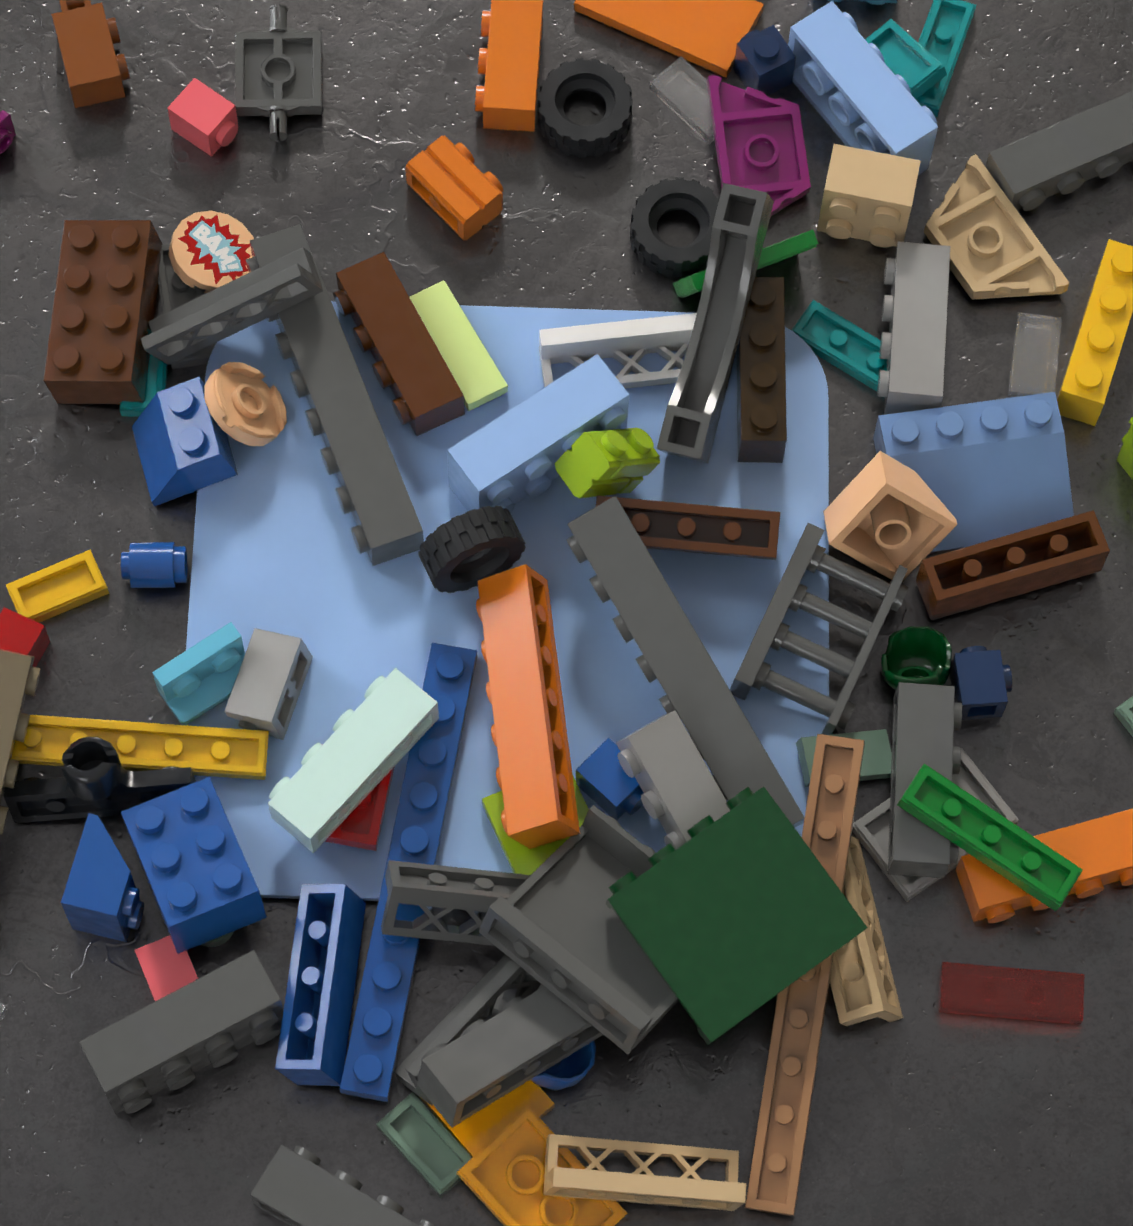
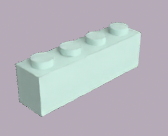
(353, 759)

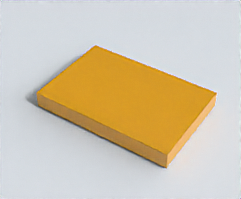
(511, 1180)

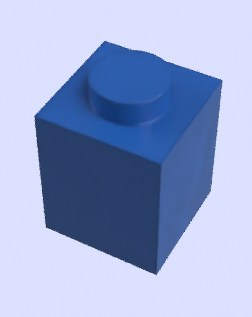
(607, 782)

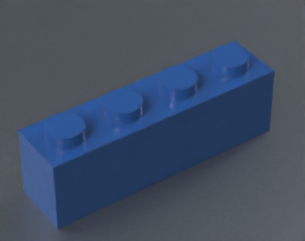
(321, 985)

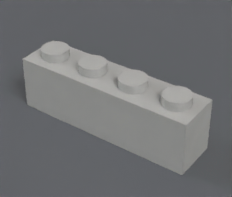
(916, 327)
(672, 777)

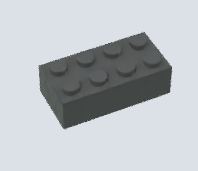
(185, 1033)

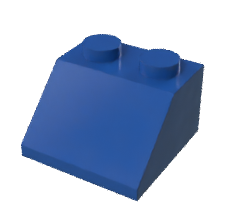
(181, 443)
(100, 887)

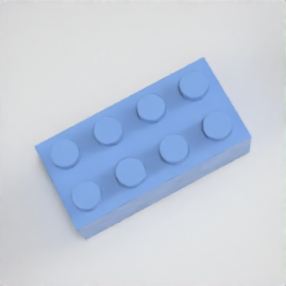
(857, 90)
(520, 448)

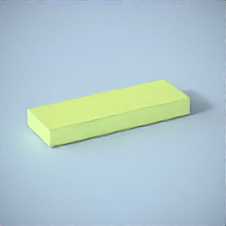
(459, 345)

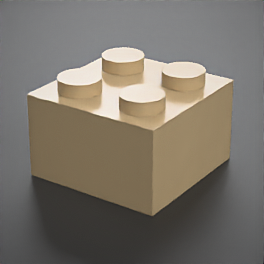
(868, 196)

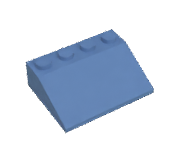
(988, 462)

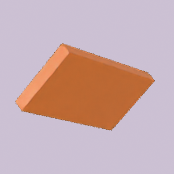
(694, 29)

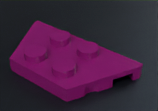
(759, 142)

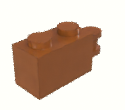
(88, 52)

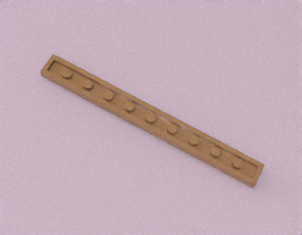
(802, 1004)

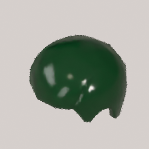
(917, 657)

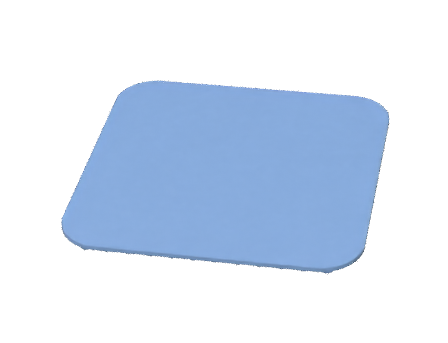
(284, 561)

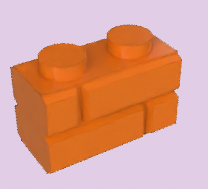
(455, 186)

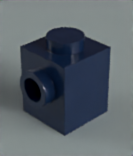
(764, 61)
(980, 682)

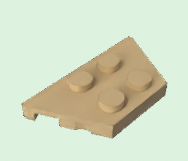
(990, 241)

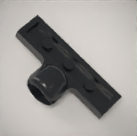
(91, 784)

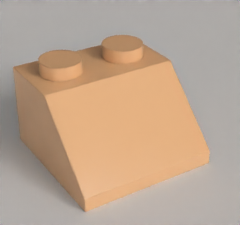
(887, 517)

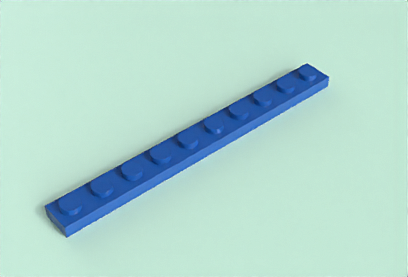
(416, 840)

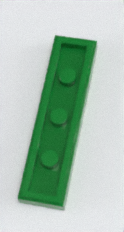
(990, 837)

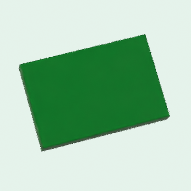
(769, 255)

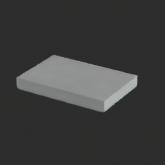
(874, 826)

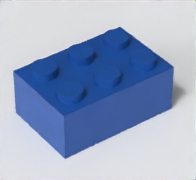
(194, 865)

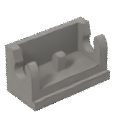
(269, 682)

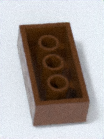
(103, 311)

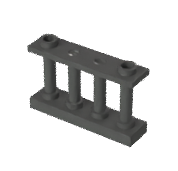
(775, 634)

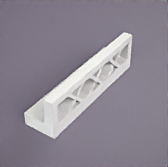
(619, 341)

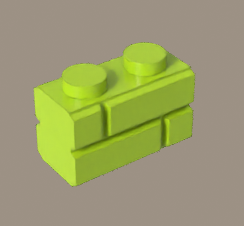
(607, 462)

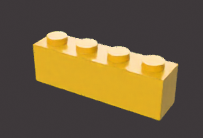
(1099, 337)

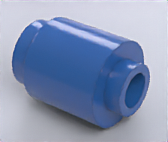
(155, 565)

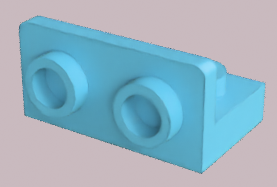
(201, 674)

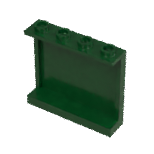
(735, 912)

